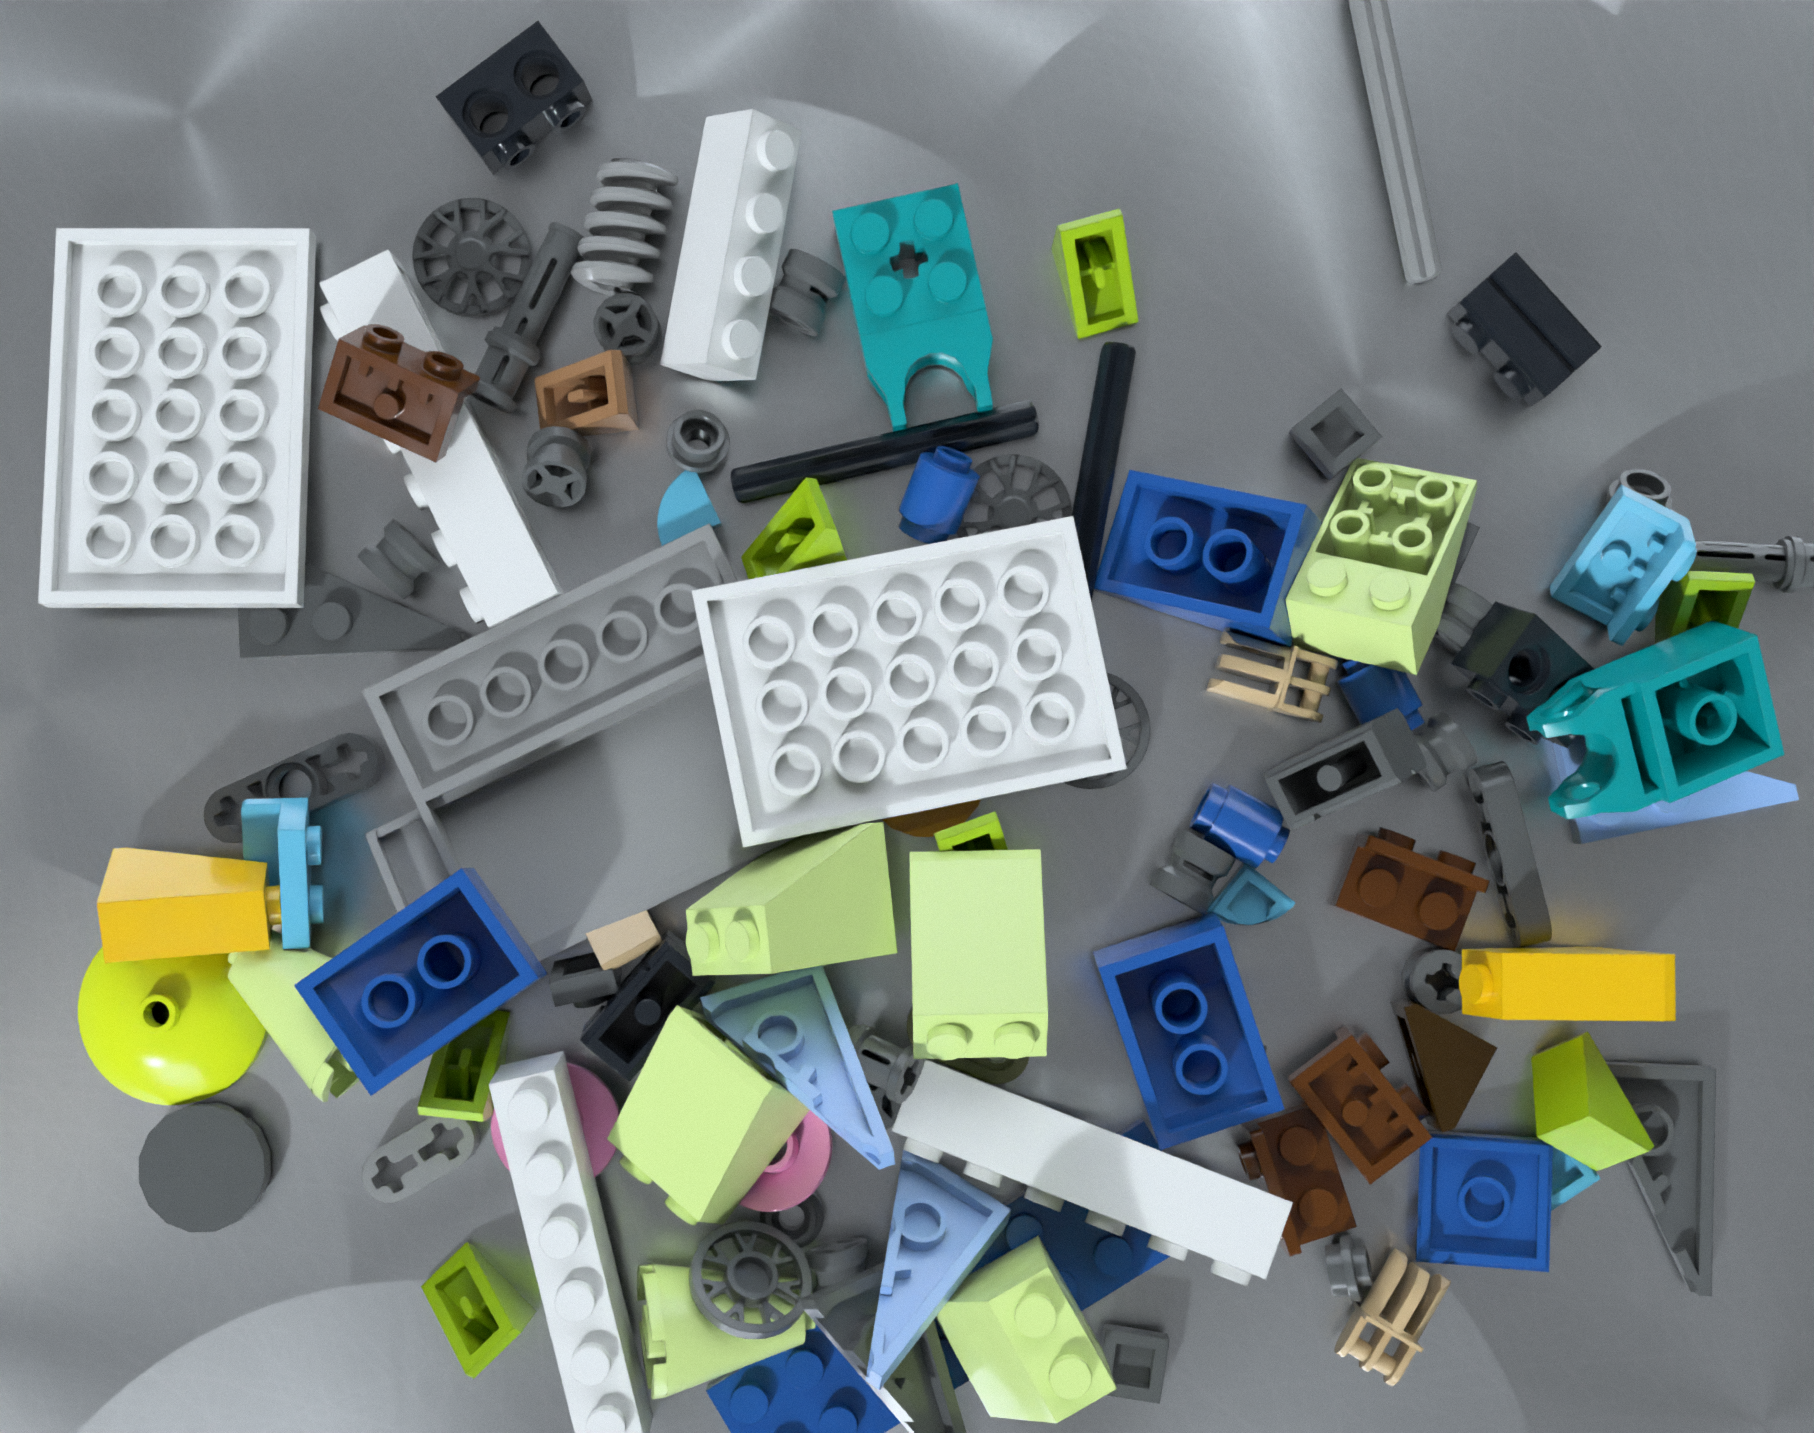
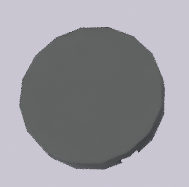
(204, 1167)

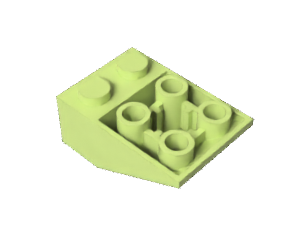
(1381, 565)

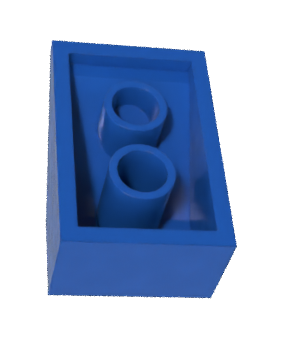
(1207, 554)
(420, 979)
(1188, 1030)

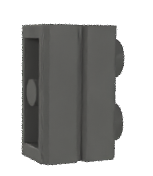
(1345, 769)

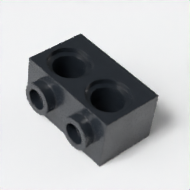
(504, 85)
(1517, 666)

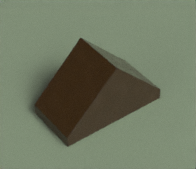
(1442, 1060)

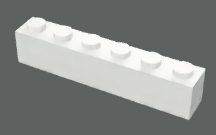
(466, 489)
(1094, 1169)
(570, 1246)

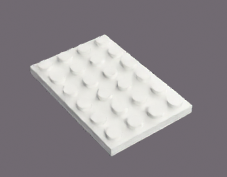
(178, 418)
(908, 681)

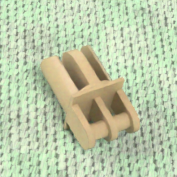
(1276, 677)
(1400, 1307)

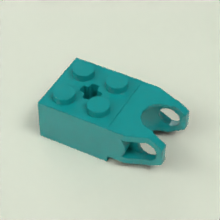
(921, 318)
(1664, 721)

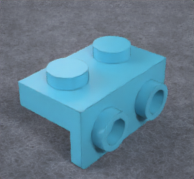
(1626, 563)
(282, 837)

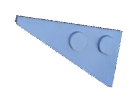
(1730, 796)
(800, 1040)
(933, 1244)

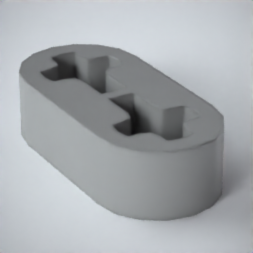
(428, 1168)

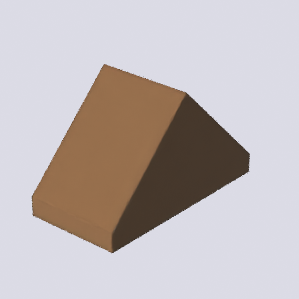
(589, 396)

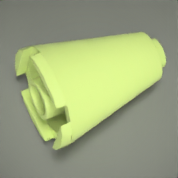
(267, 986)
(685, 1347)

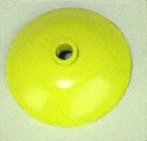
(192, 1056)

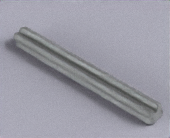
(1396, 140)

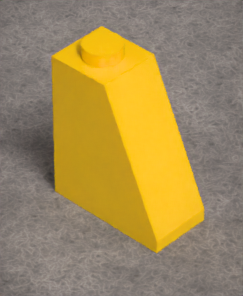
(184, 905)
(1568, 984)

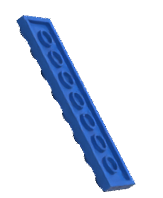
(821, 1392)

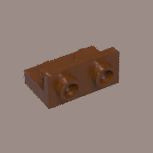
(397, 390)
(1408, 889)
(1360, 1105)
(1296, 1163)

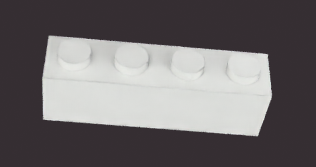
(731, 246)

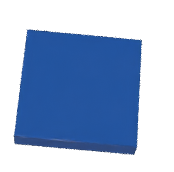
(1484, 1201)

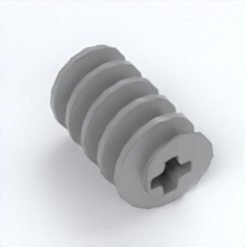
(621, 226)

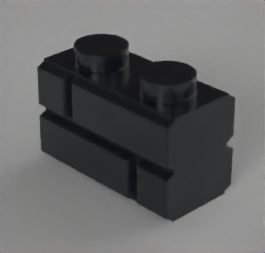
(1522, 331)
(635, 1015)

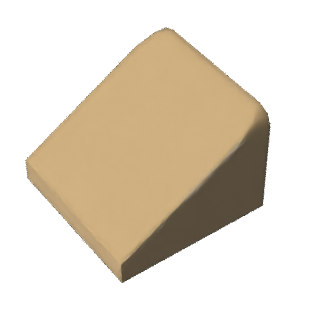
(624, 940)

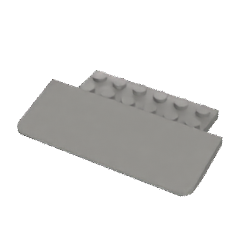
(568, 754)

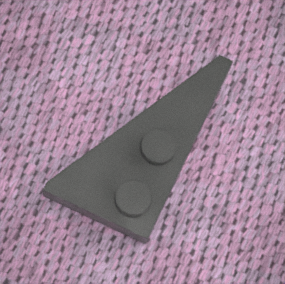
(339, 621)
(1678, 1173)
(920, 1386)

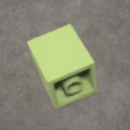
(798, 907)
(978, 954)
(702, 1120)
(1025, 1339)

